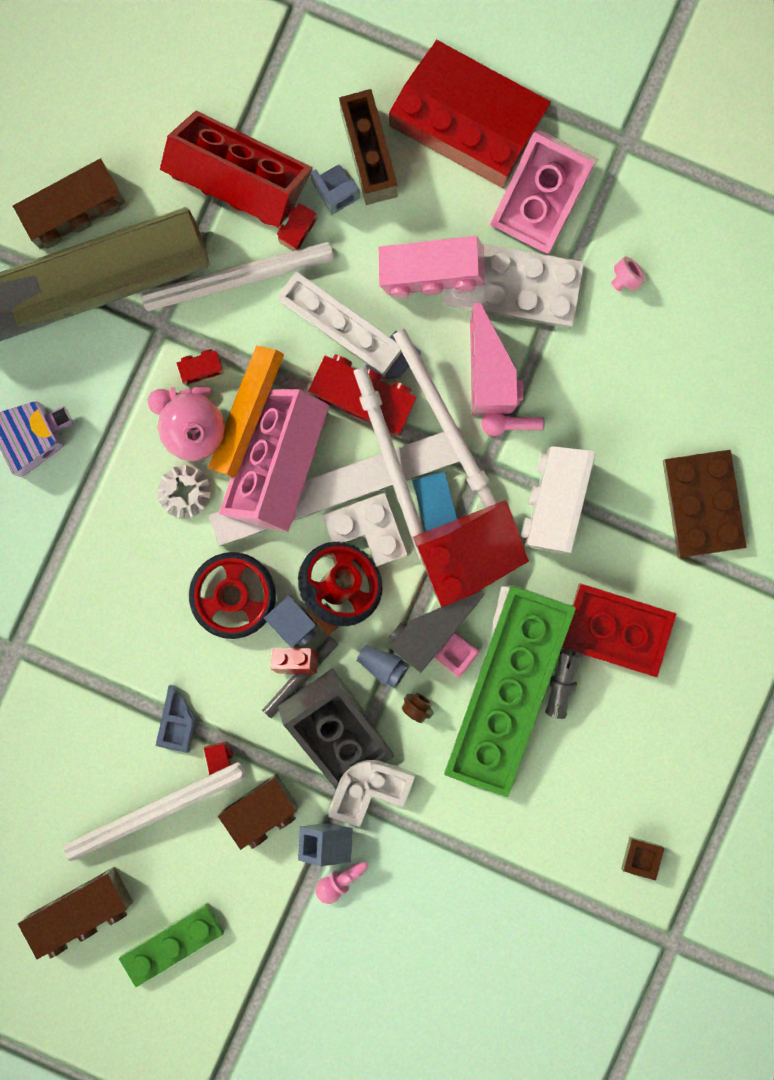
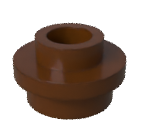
(417, 707)

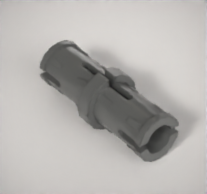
(563, 683)

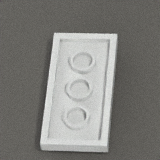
(524, 287)

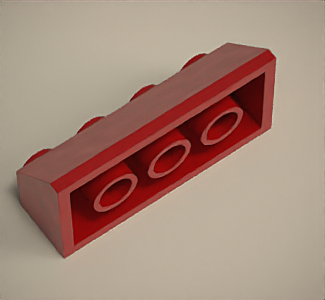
(234, 168)

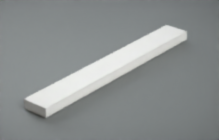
(350, 483)

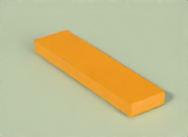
(246, 410)

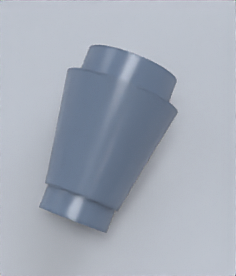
(383, 665)

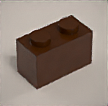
(259, 812)

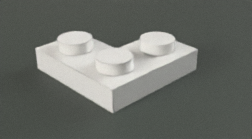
(368, 519)

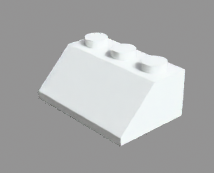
(557, 499)

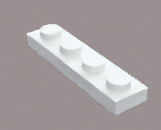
(339, 323)

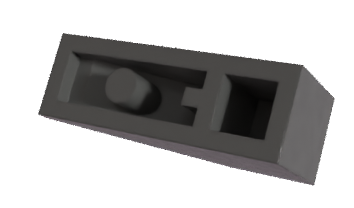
(428, 633)

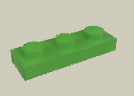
(171, 945)

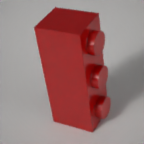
(338, 387)

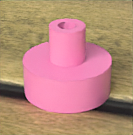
(628, 275)

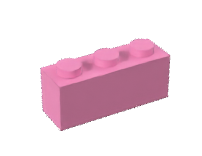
(431, 266)

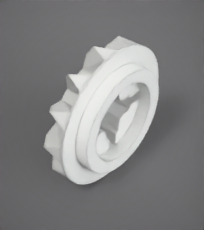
(198, 497)

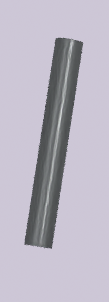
(298, 680)

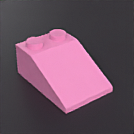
(543, 191)
(492, 371)

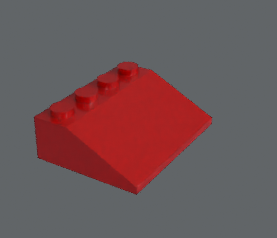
(468, 113)

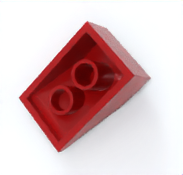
(471, 552)

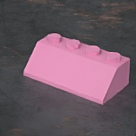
(276, 460)

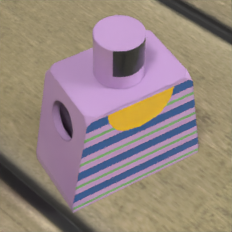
(31, 435)

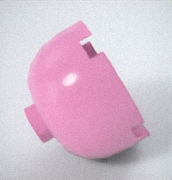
(187, 412)

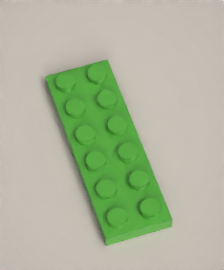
(509, 690)

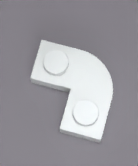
(366, 781)

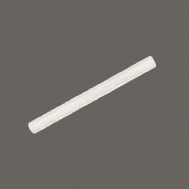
(237, 276)
(154, 811)

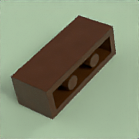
(368, 147)
(69, 204)
(76, 914)

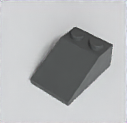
(332, 727)

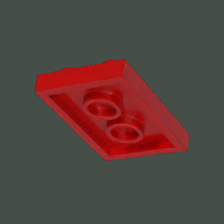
(619, 630)

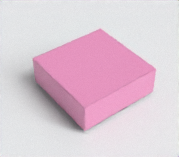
(457, 654)

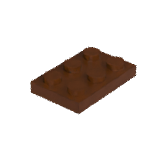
(704, 503)

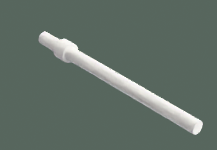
(371, 402)
(476, 478)

